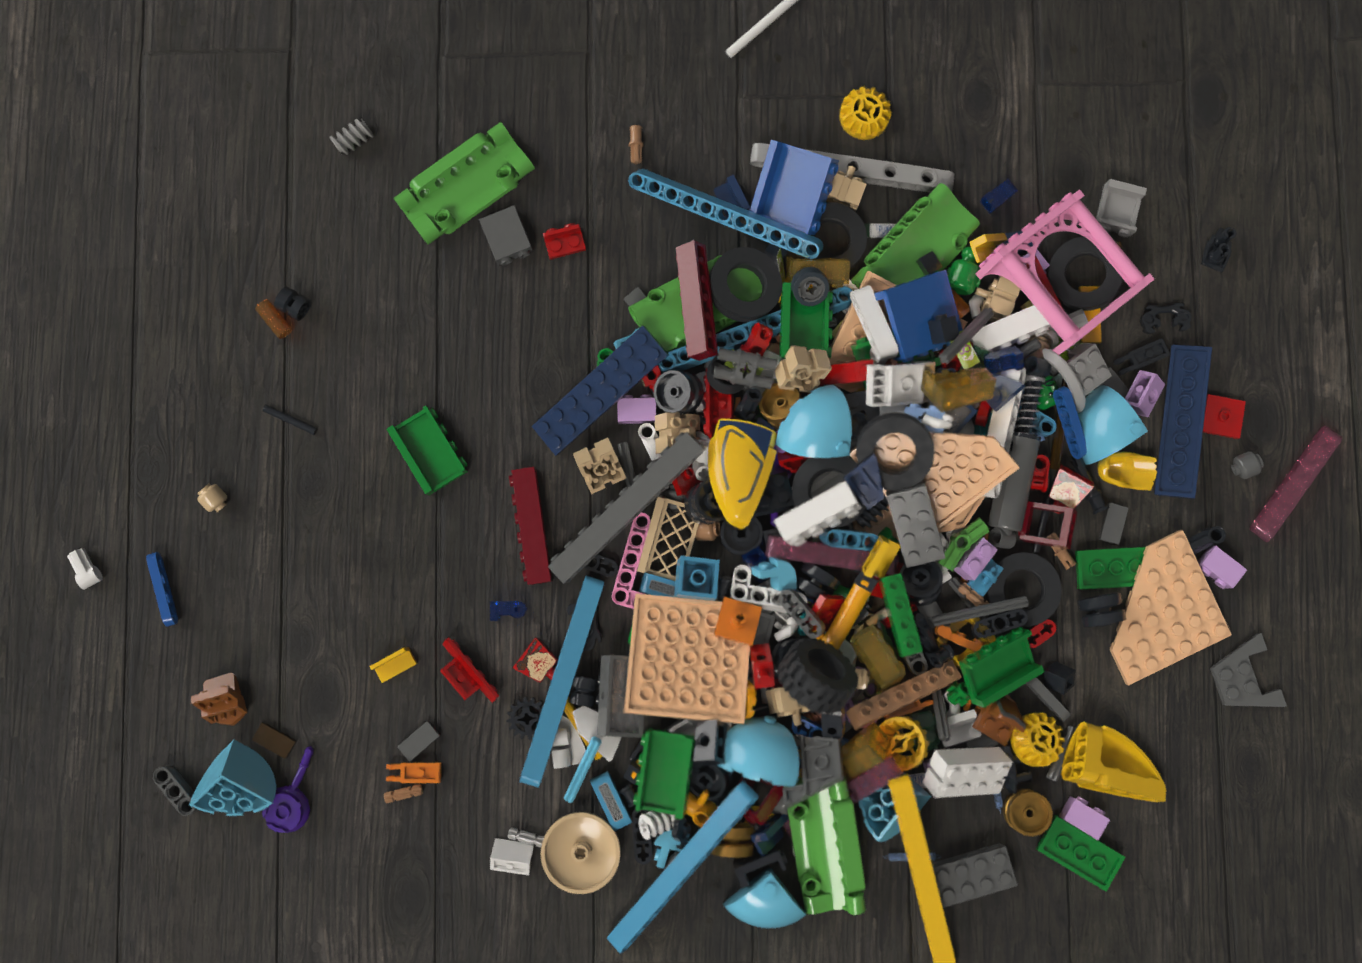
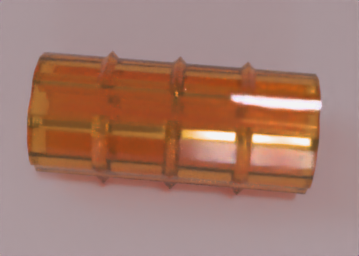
(273, 319)

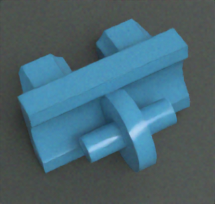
(985, 578)

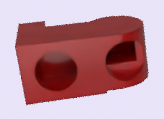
(758, 339)

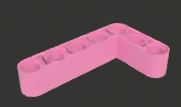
(631, 568)

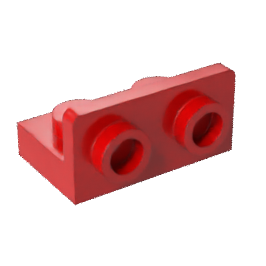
(564, 241)

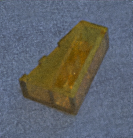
(835, 269)
(958, 389)
(878, 658)
(864, 751)

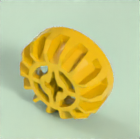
(859, 123)
(891, 727)
(1029, 747)

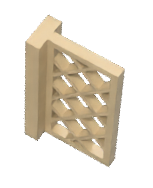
(653, 535)

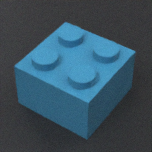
(696, 578)

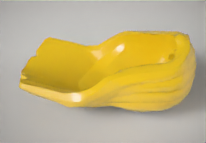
(1128, 470)

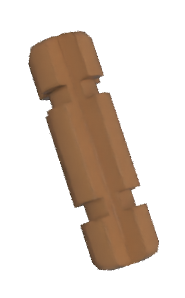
(971, 595)
(403, 793)

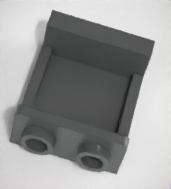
(506, 236)

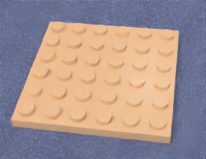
(680, 664)

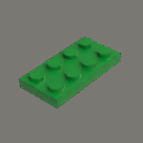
(1107, 567)
(1080, 853)

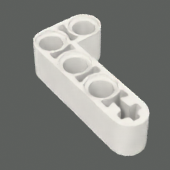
(874, 324)
(749, 591)

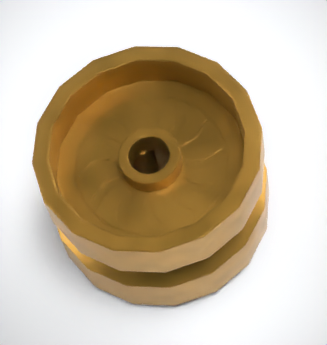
(776, 404)
(1031, 822)
(736, 842)

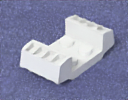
(896, 384)

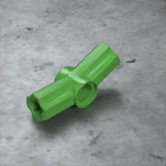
(970, 534)

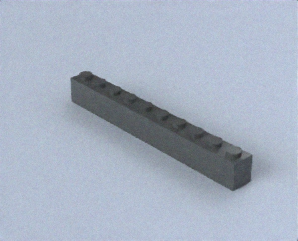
(626, 507)

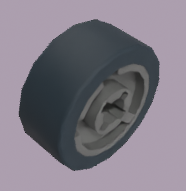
(800, 284)

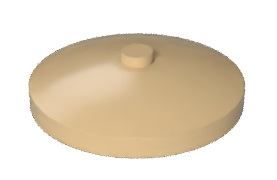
(580, 852)

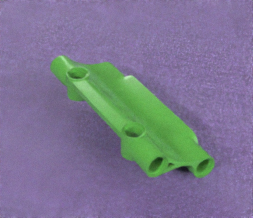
(464, 183)
(931, 224)
(663, 307)
(828, 851)

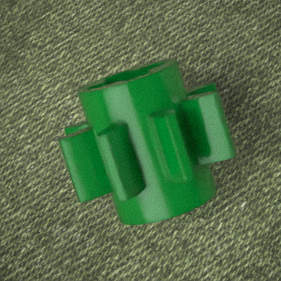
(958, 694)

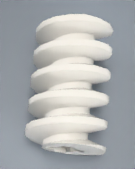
(655, 822)

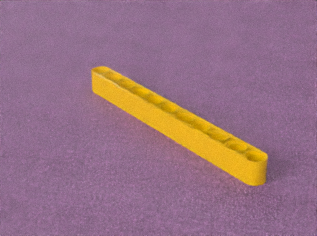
(921, 869)

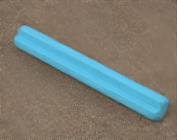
(582, 769)

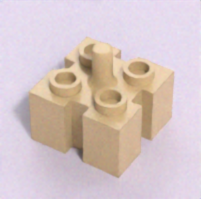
(847, 189)
(1000, 297)
(802, 369)
(672, 425)
(599, 465)
(783, 705)

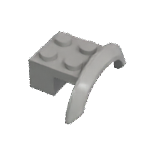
(1081, 372)

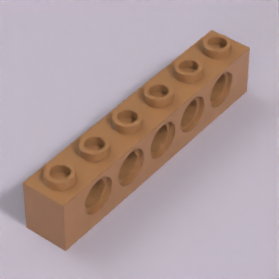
(903, 695)

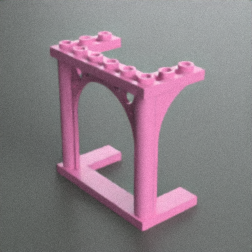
(1009, 264)

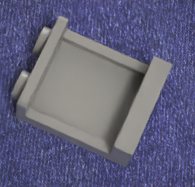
(1120, 207)

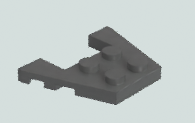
(1237, 680)
(820, 768)

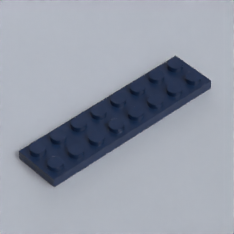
(600, 390)
(1183, 421)

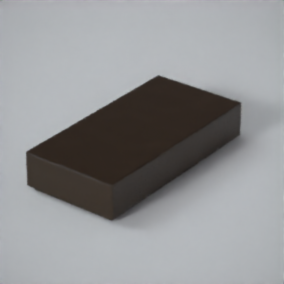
(274, 740)

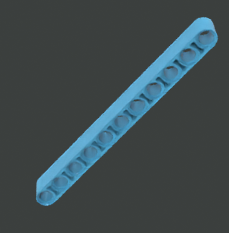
(734, 211)
(744, 330)
(561, 682)
(682, 867)

